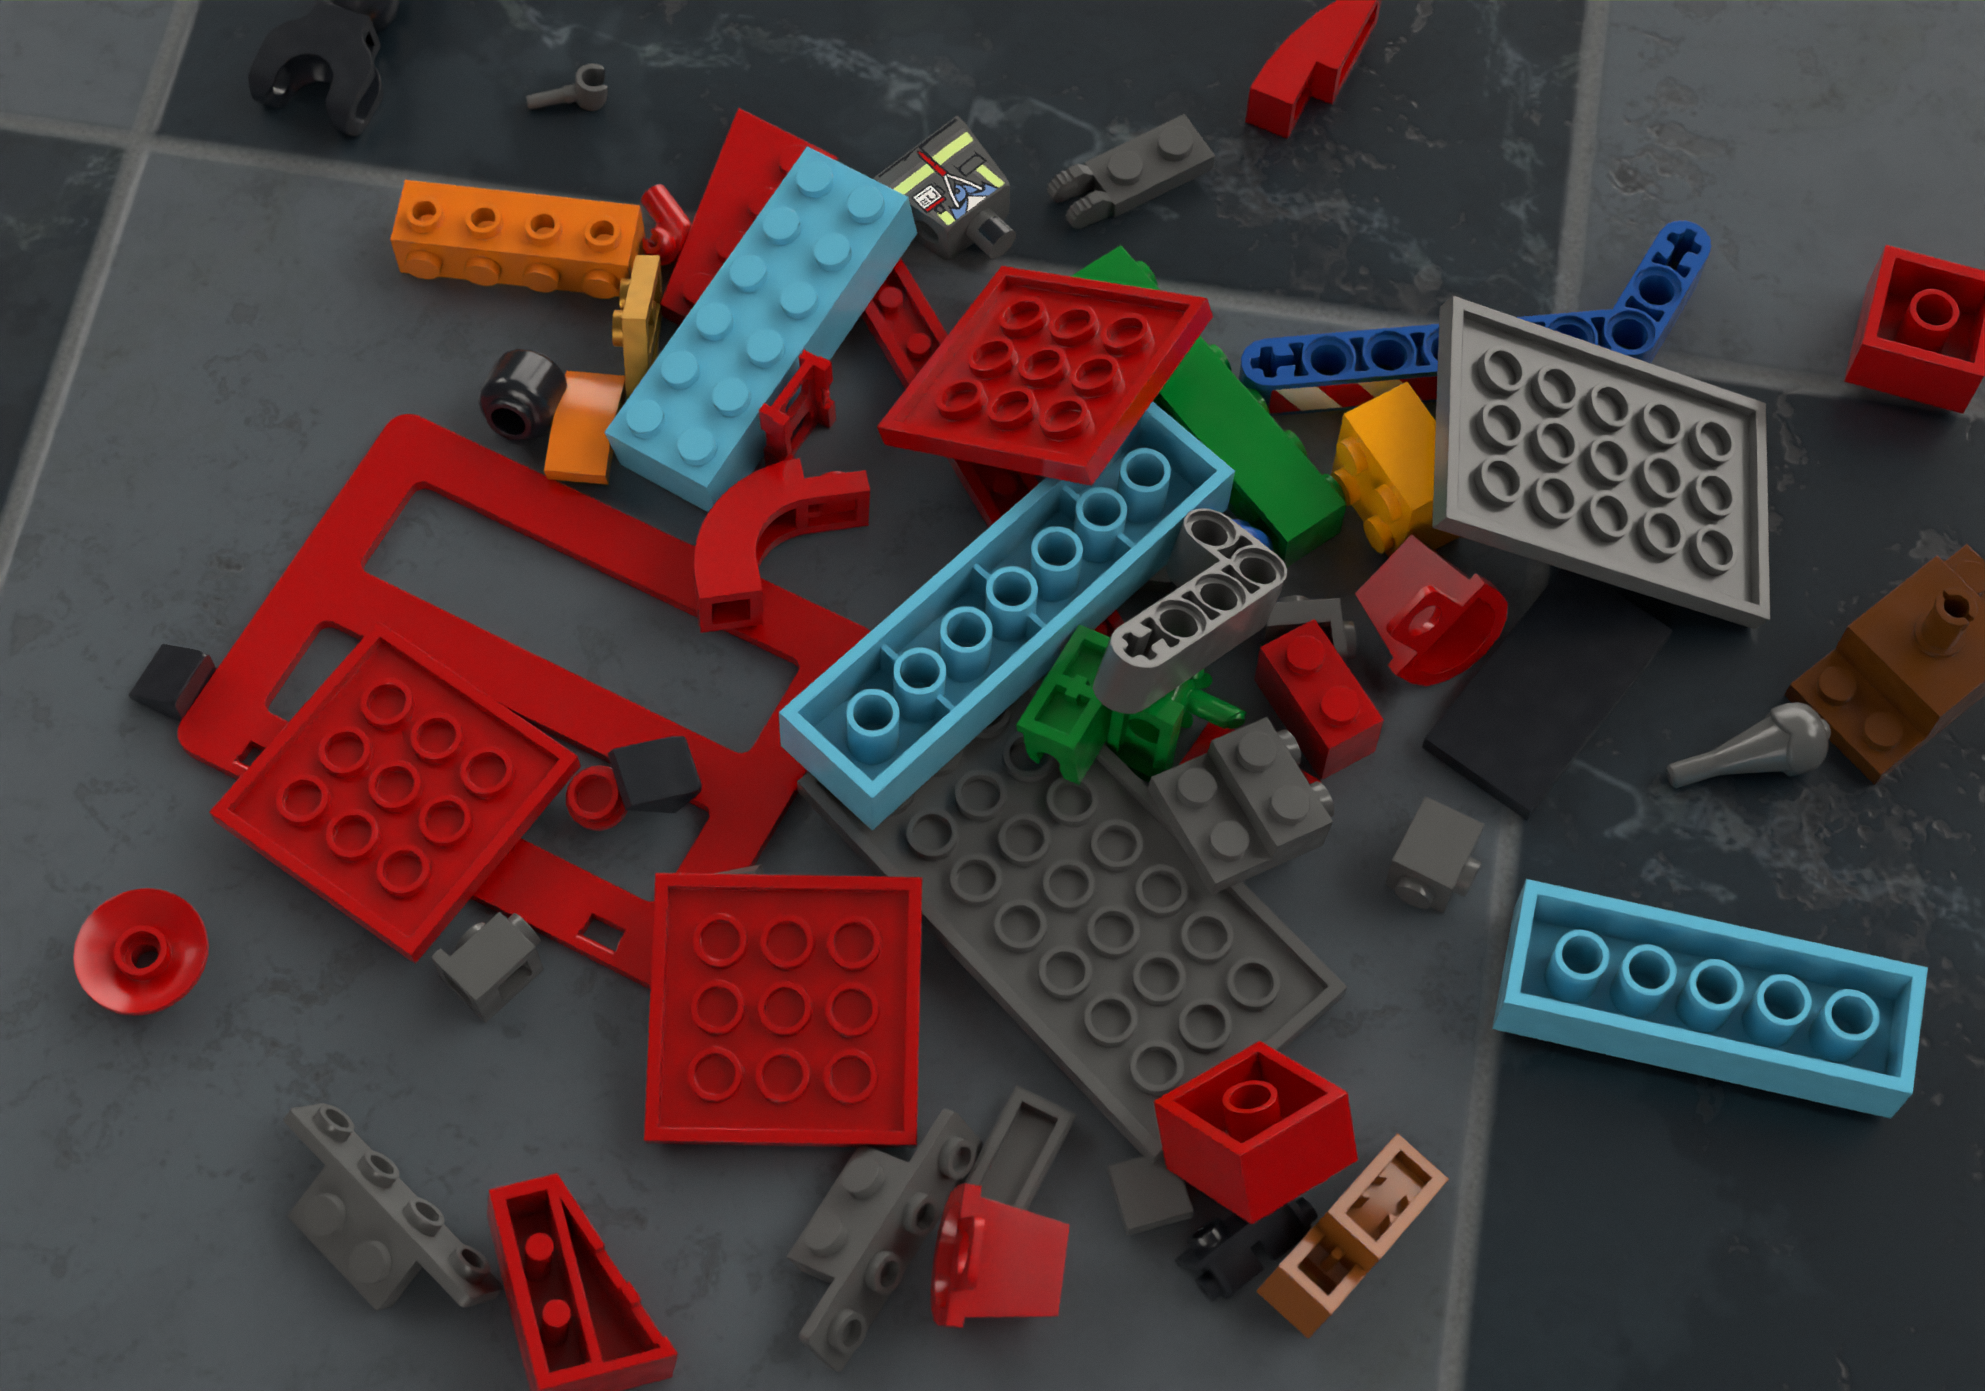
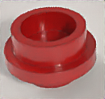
(595, 799)

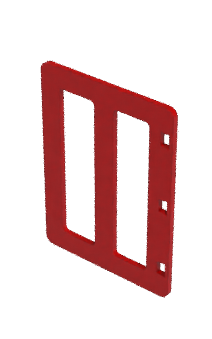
(330, 589)

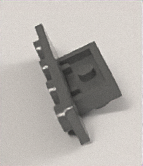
(374, 1222)
(873, 1230)

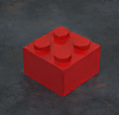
(1921, 330)
(1256, 1131)

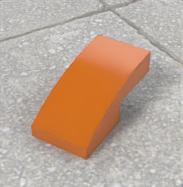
(577, 437)

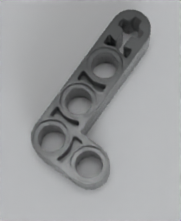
(1222, 599)

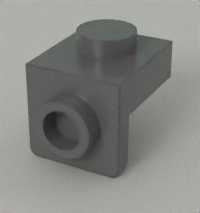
(1297, 610)

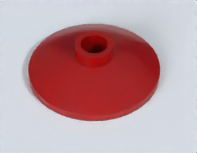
(126, 929)

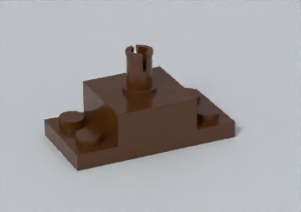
(1904, 666)

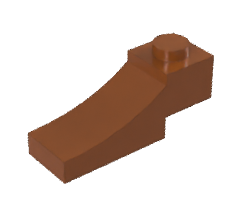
(1352, 1236)

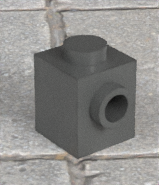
(1435, 857)

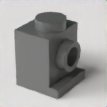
(491, 964)

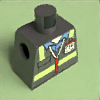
(954, 193)

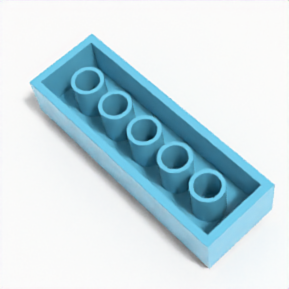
(783, 289)
(1712, 999)

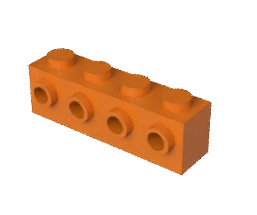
(516, 238)

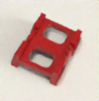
(811, 404)

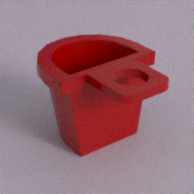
(1431, 613)
(995, 1261)

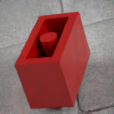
(1318, 699)

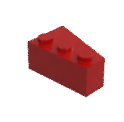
(567, 1298)

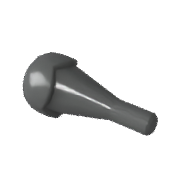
(1786, 741)

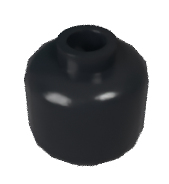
(522, 394)

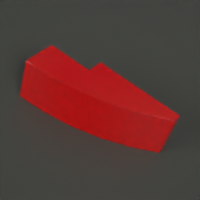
(1310, 64)

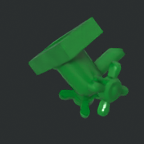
(1150, 737)

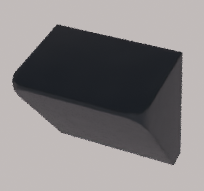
(173, 680)
(656, 775)

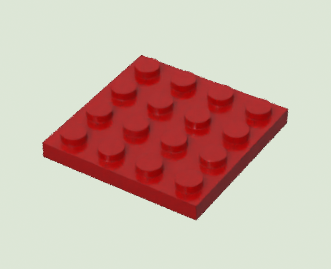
(1046, 374)
(396, 791)
(784, 1010)

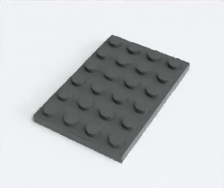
(1601, 464)

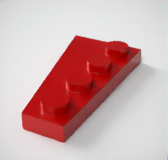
(741, 184)

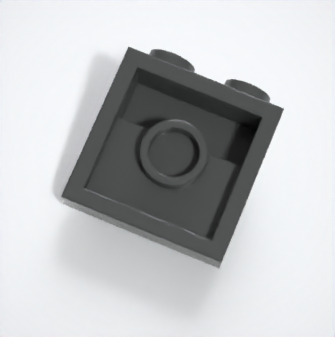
(1243, 805)

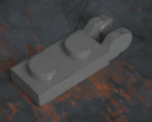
(1133, 172)

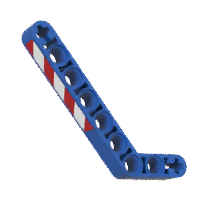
(1413, 350)

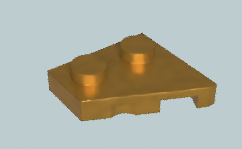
(639, 319)

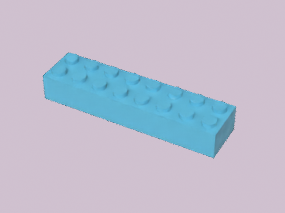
(997, 619)

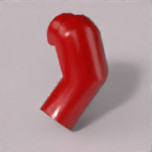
(670, 228)

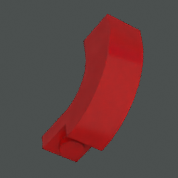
(753, 521)

